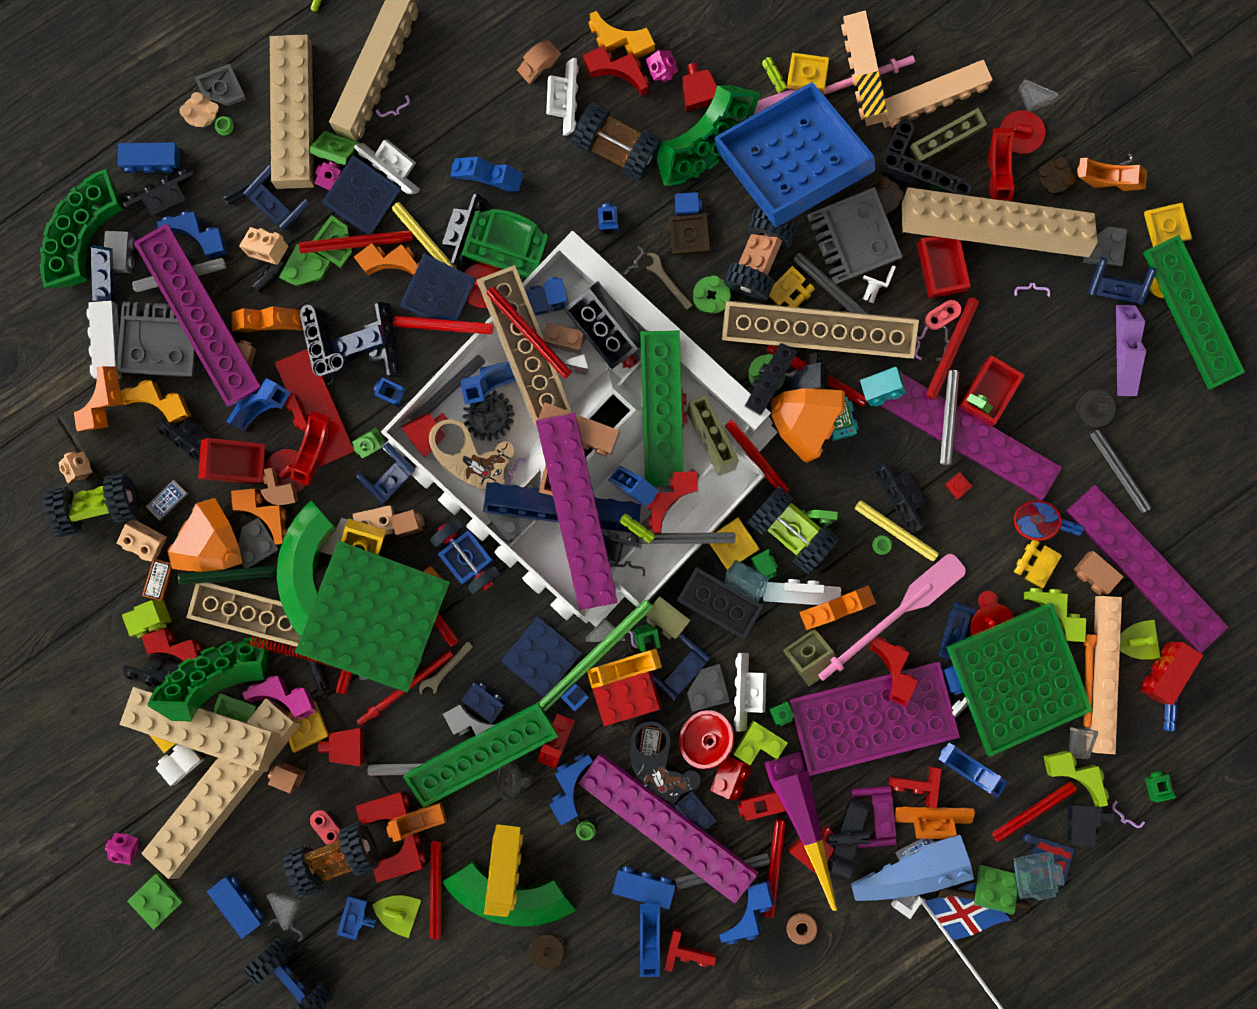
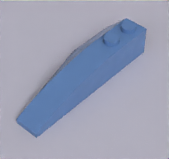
(926, 871)

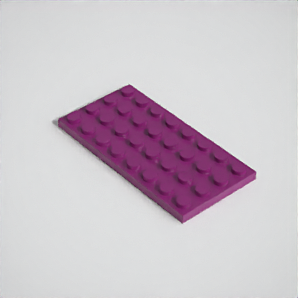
(863, 724)

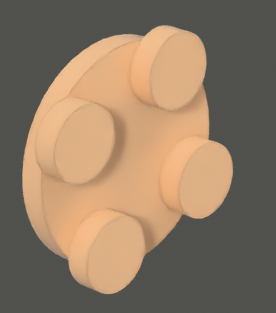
(199, 110)

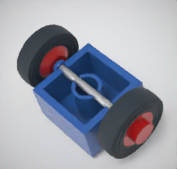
(465, 557)

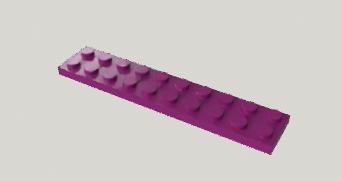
(197, 315)
(977, 440)
(577, 510)
(1147, 569)
(668, 828)

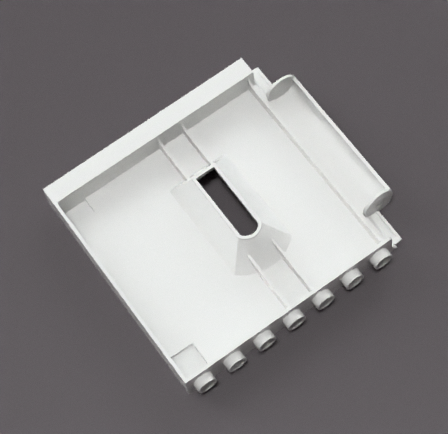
(541, 544)

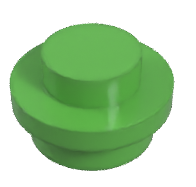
(224, 125)
(882, 545)
(585, 830)

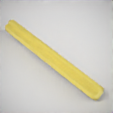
(420, 234)
(896, 530)

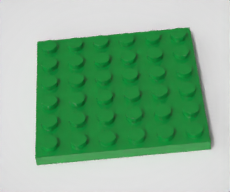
(372, 616)
(1019, 679)

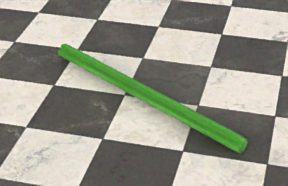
(595, 655)

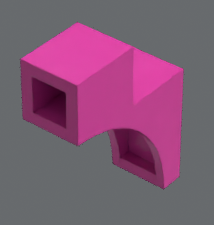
(274, 687)

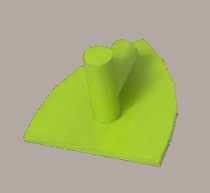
(1140, 641)
(397, 913)

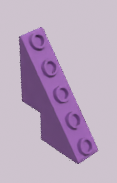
(1129, 349)

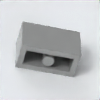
(122, 250)

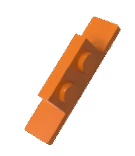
(934, 822)

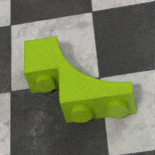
(1073, 626)
(1090, 776)

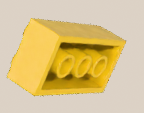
(363, 536)
(503, 871)

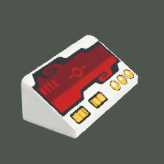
(578, 365)

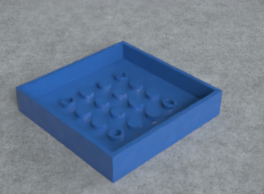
(795, 154)

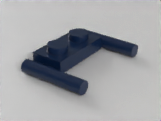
(270, 204)
(1120, 288)
(392, 479)
(956, 627)
(684, 671)

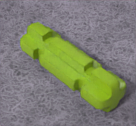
(774, 75)
(637, 528)

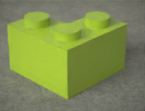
(147, 617)
(758, 738)

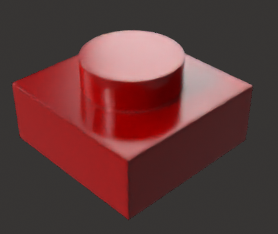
(958, 485)

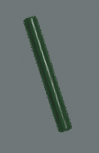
(226, 575)

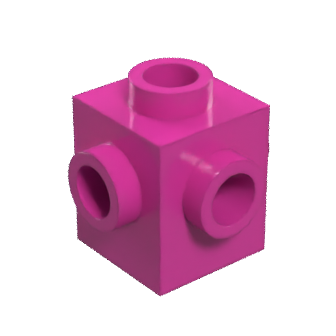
(662, 65)
(321, 172)
(122, 848)

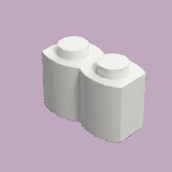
(178, 764)

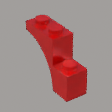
(601, 63)
(1000, 164)
(312, 445)
(683, 484)
(164, 640)
(895, 658)

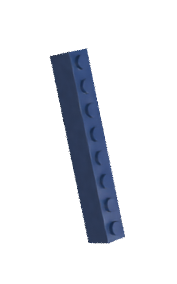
(532, 504)

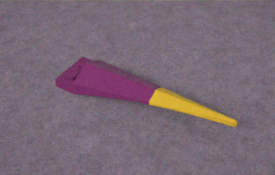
(795, 792)

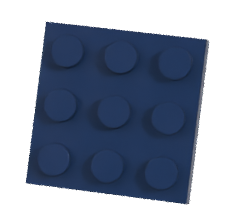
(361, 195)
(437, 290)
(541, 657)

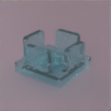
(1038, 876)

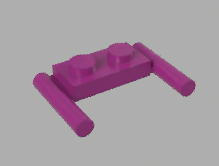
(883, 815)

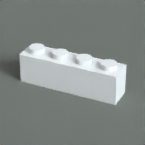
(103, 335)

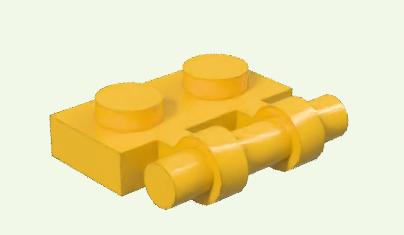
(787, 285)
(1041, 568)

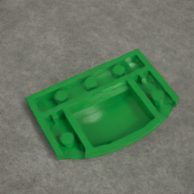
(505, 241)

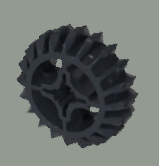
(486, 424)

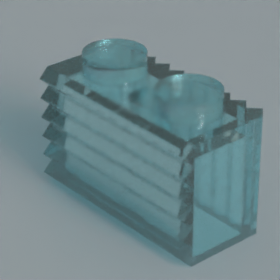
(746, 580)

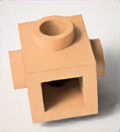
(75, 466)

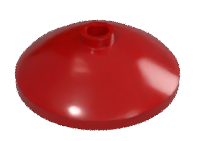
(696, 738)

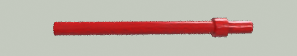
(375, 711)

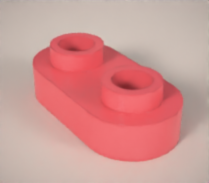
(941, 314)
(327, 826)

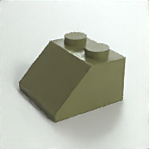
(666, 618)
(810, 656)

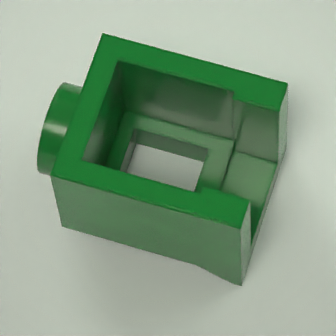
(765, 564)
(645, 634)
(781, 714)
(1153, 790)

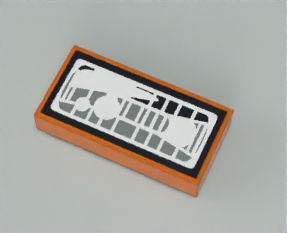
(157, 580)
(650, 740)

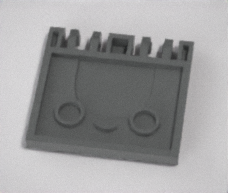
(858, 235)
(153, 342)

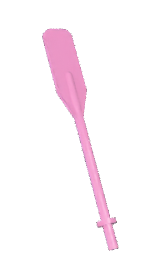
(893, 66)
(918, 595)

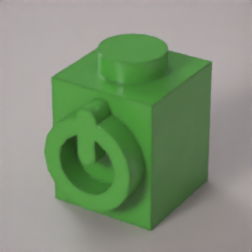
(368, 443)

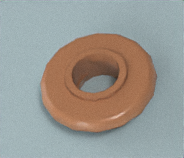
(806, 937)

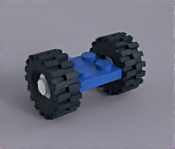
(269, 961)

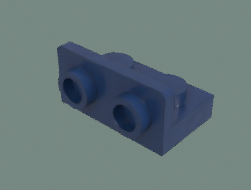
(484, 702)
(695, 811)

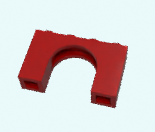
(410, 856)

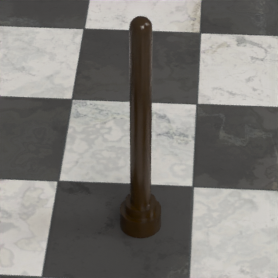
(947, 892)

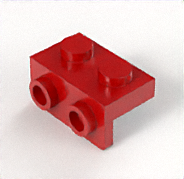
(731, 778)

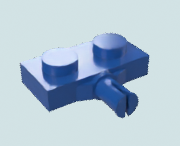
(354, 918)

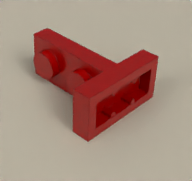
(553, 749)
(920, 787)
(685, 953)

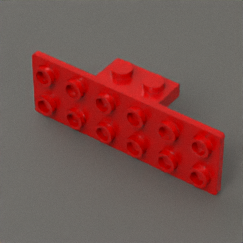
(308, 394)

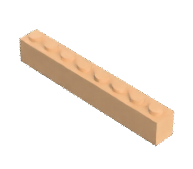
(1106, 672)

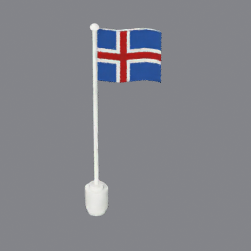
(961, 918)

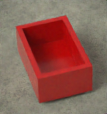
(943, 266)
(995, 382)
(231, 461)
(1170, 672)
(627, 698)

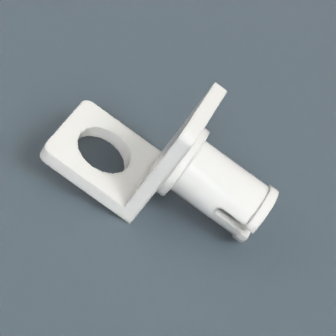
(874, 285)

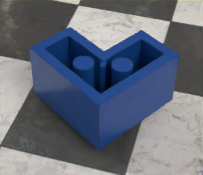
(548, 298)

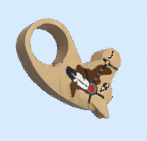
(467, 464)

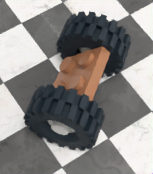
(759, 254)

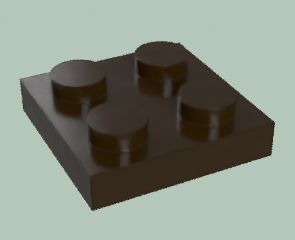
(689, 234)

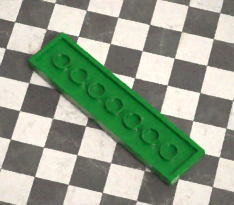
(1194, 312)
(662, 405)
(481, 755)

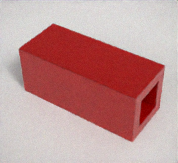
(760, 806)

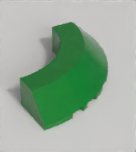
(696, 149)
(73, 227)
(299, 564)
(206, 675)
(533, 905)

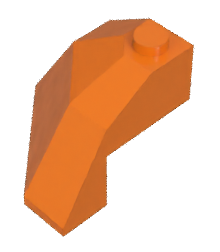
(807, 418)
(205, 541)

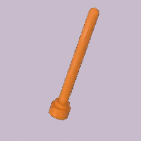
(1090, 643)

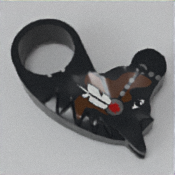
(652, 770)

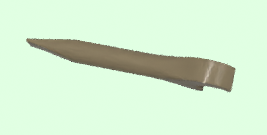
(658, 270)
(435, 681)

